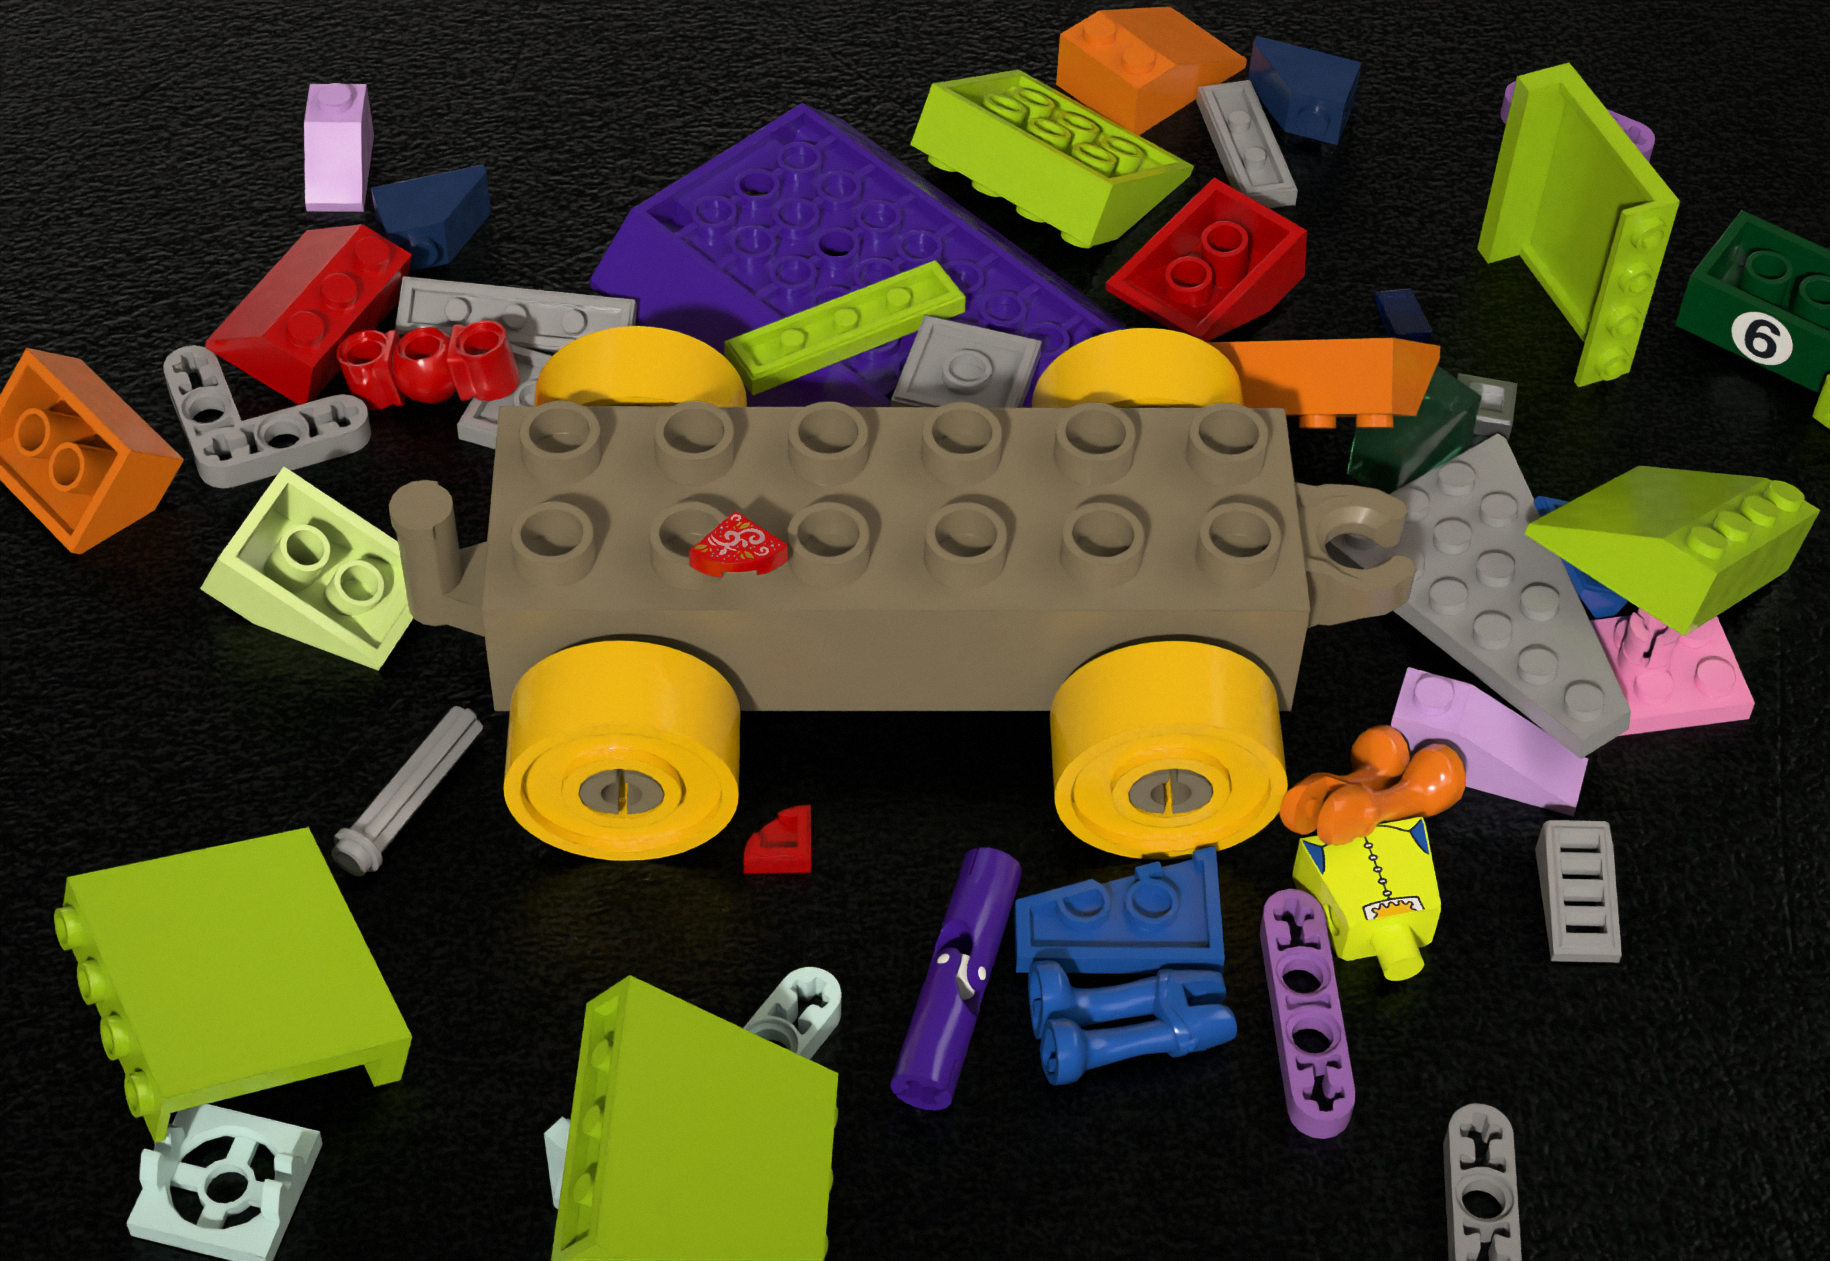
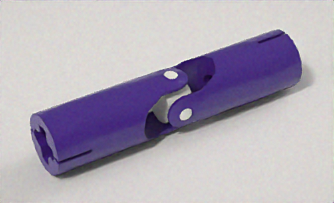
(956, 979)

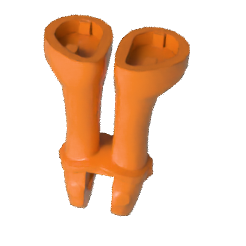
(1378, 790)

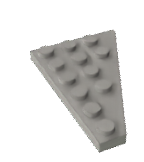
(1499, 596)

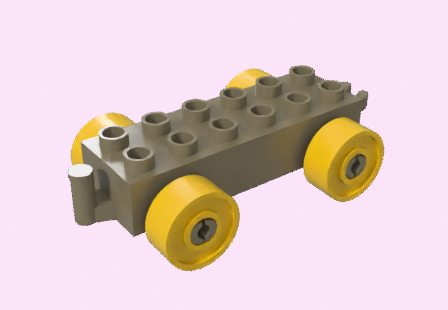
(1074, 557)

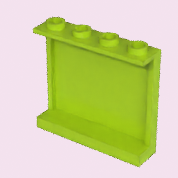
(1580, 215)
(228, 974)
(692, 1139)

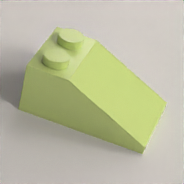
(314, 574)

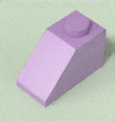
(337, 147)

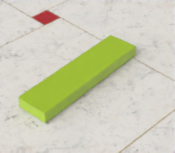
(843, 327)

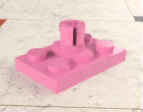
(1673, 677)

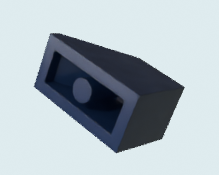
(1304, 88)
(433, 213)

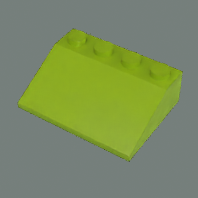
(1046, 155)
(1680, 539)

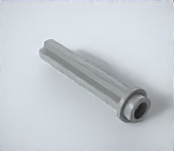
(362, 845)

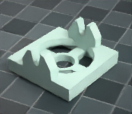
(256, 1240)

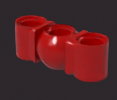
(429, 365)

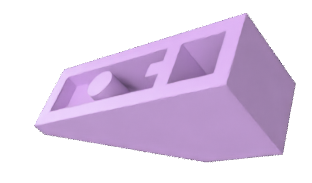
(1496, 745)

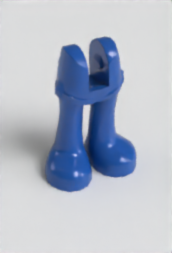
(1180, 1002)

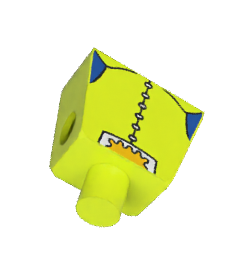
(1375, 894)

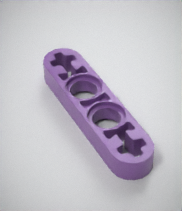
(1311, 1010)

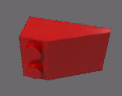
(1214, 264)

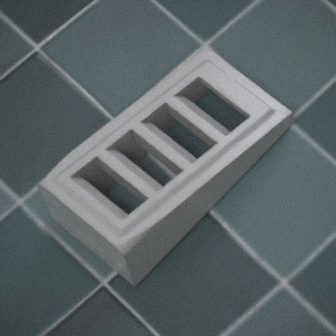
(1579, 849)

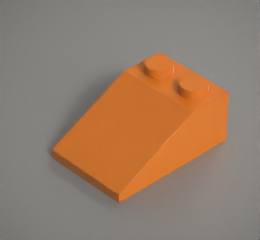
(1141, 64)

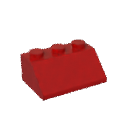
(308, 304)

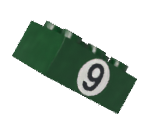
(1764, 300)

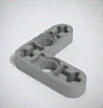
(235, 437)

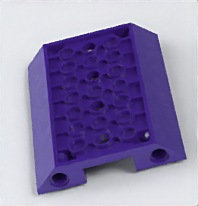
(732, 262)

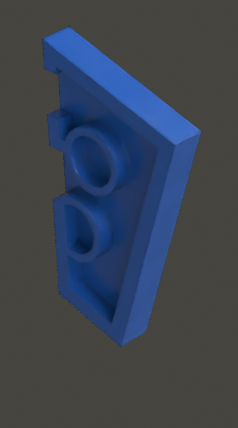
(1128, 924)

